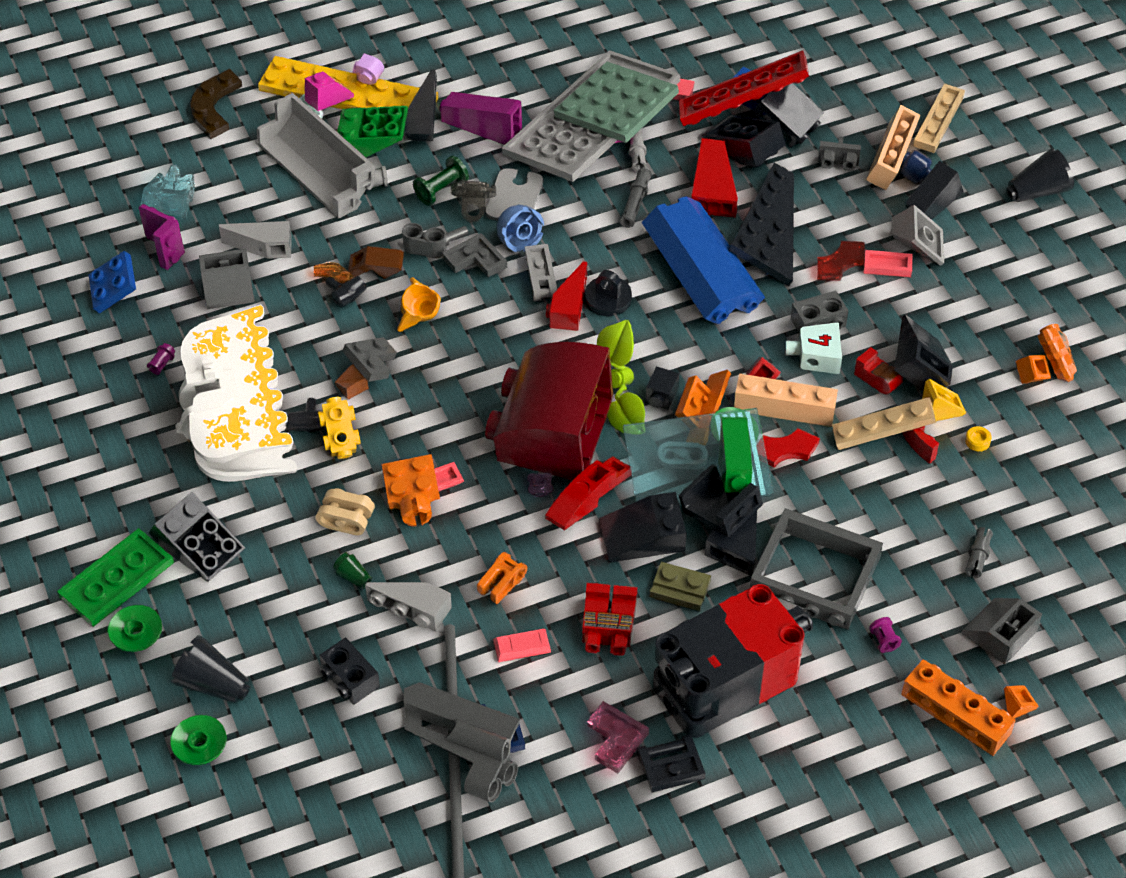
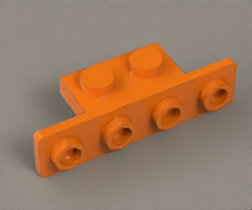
(702, 398)

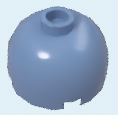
(519, 227)

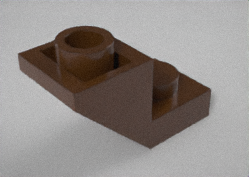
(381, 260)

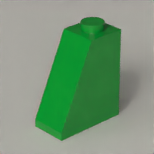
(735, 454)

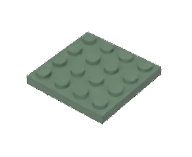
(616, 101)

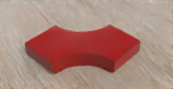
(794, 446)

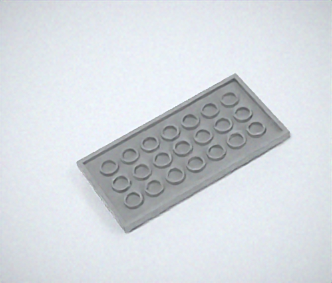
(566, 147)

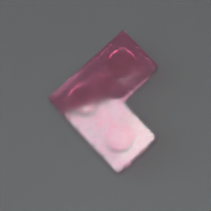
(622, 736)

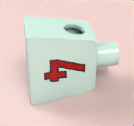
(818, 348)

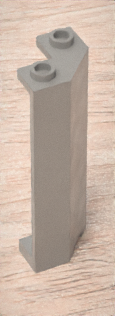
(316, 156)

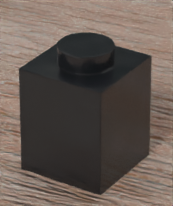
(662, 388)

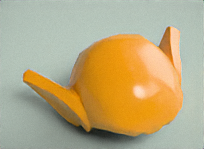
(418, 304)

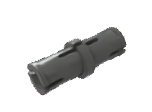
(979, 552)

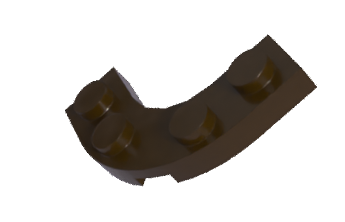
(206, 98)

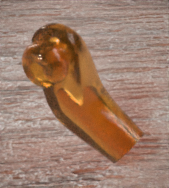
(334, 270)

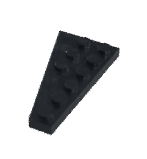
(769, 227)

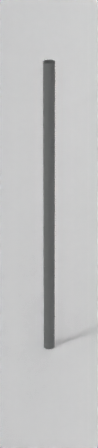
(454, 762)

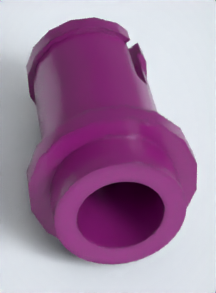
(161, 358)

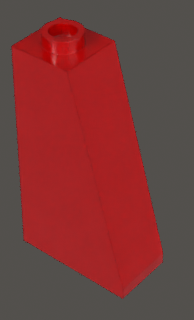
(714, 180)

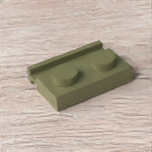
(680, 586)

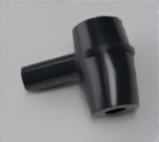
(346, 292)
(305, 420)

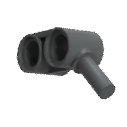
(431, 242)

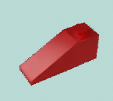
(568, 301)

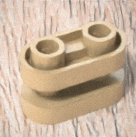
(345, 511)

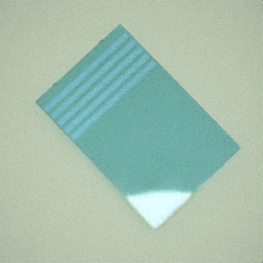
(675, 451)

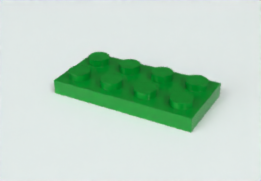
(115, 577)

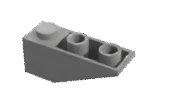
(260, 238)
(414, 600)

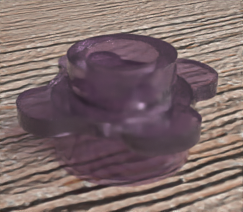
(543, 489)

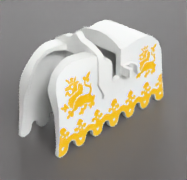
(233, 399)

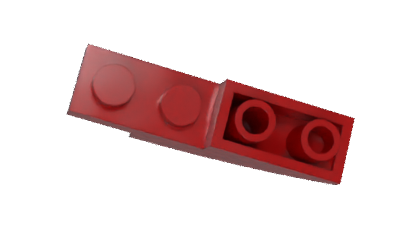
(585, 490)

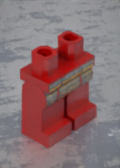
(607, 627)

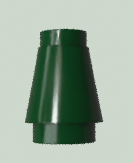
(352, 570)

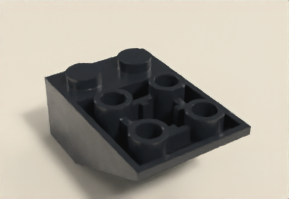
(921, 356)
(196, 537)

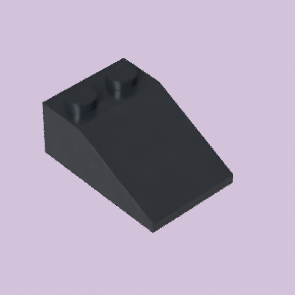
(748, 138)
(644, 528)

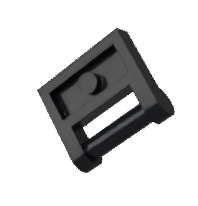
(674, 769)

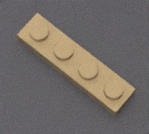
(939, 118)
(884, 423)

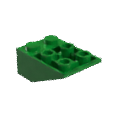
(372, 127)

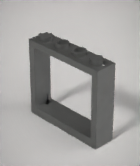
(829, 537)

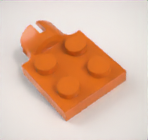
(411, 487)

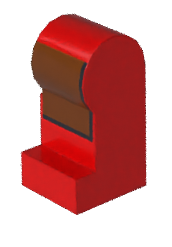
(877, 372)

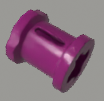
(885, 635)

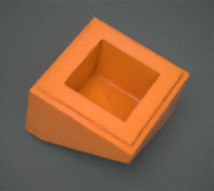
(1033, 369)

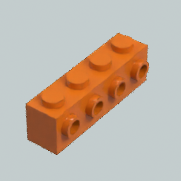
(958, 707)

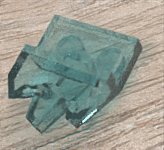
(170, 193)

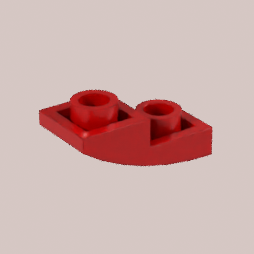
(922, 443)

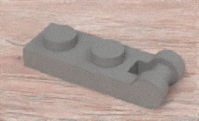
(540, 271)

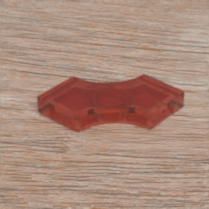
(847, 256)

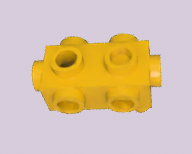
(337, 418)

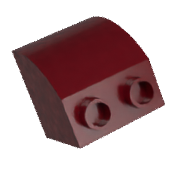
(553, 408)

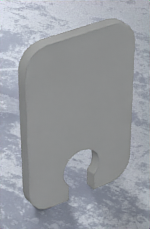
(511, 194)

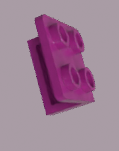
(165, 234)

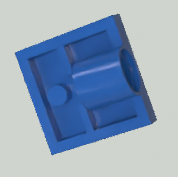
(112, 281)

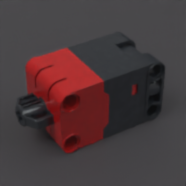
(729, 659)

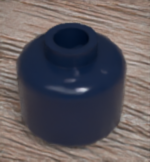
(915, 166)

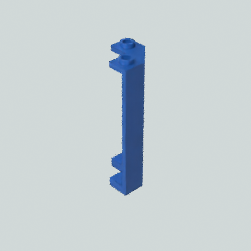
(702, 259)

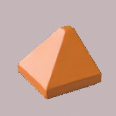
(1019, 700)

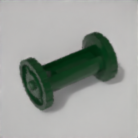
(454, 171)

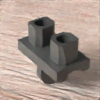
(839, 153)

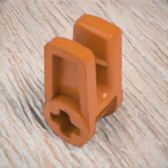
(507, 571)

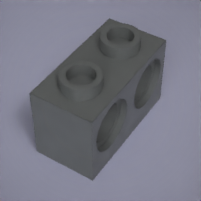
(819, 310)

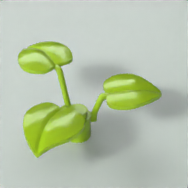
(627, 407)

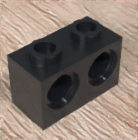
(353, 668)

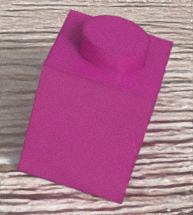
(325, 91)

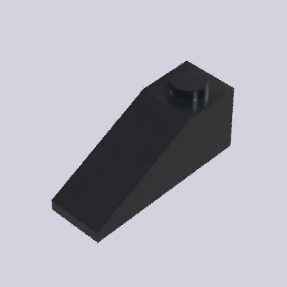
(421, 112)

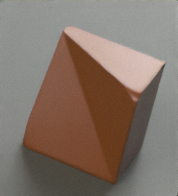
(351, 382)

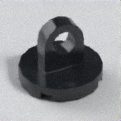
(608, 294)

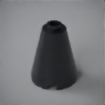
(1042, 178)
(209, 673)

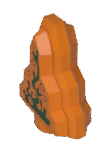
(1058, 351)

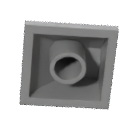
(919, 234)

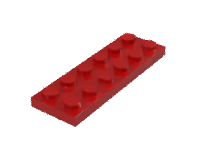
(743, 88)

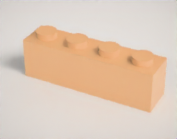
(893, 147)
(786, 399)

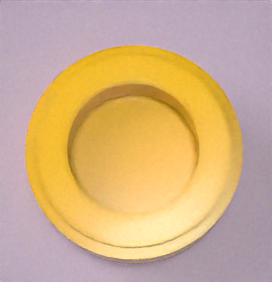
(978, 438)

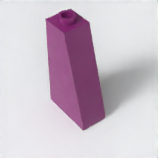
(483, 115)

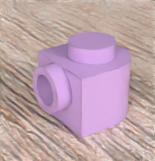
(368, 69)

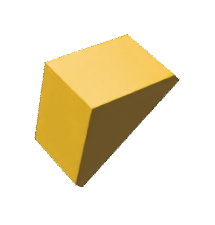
(944, 401)

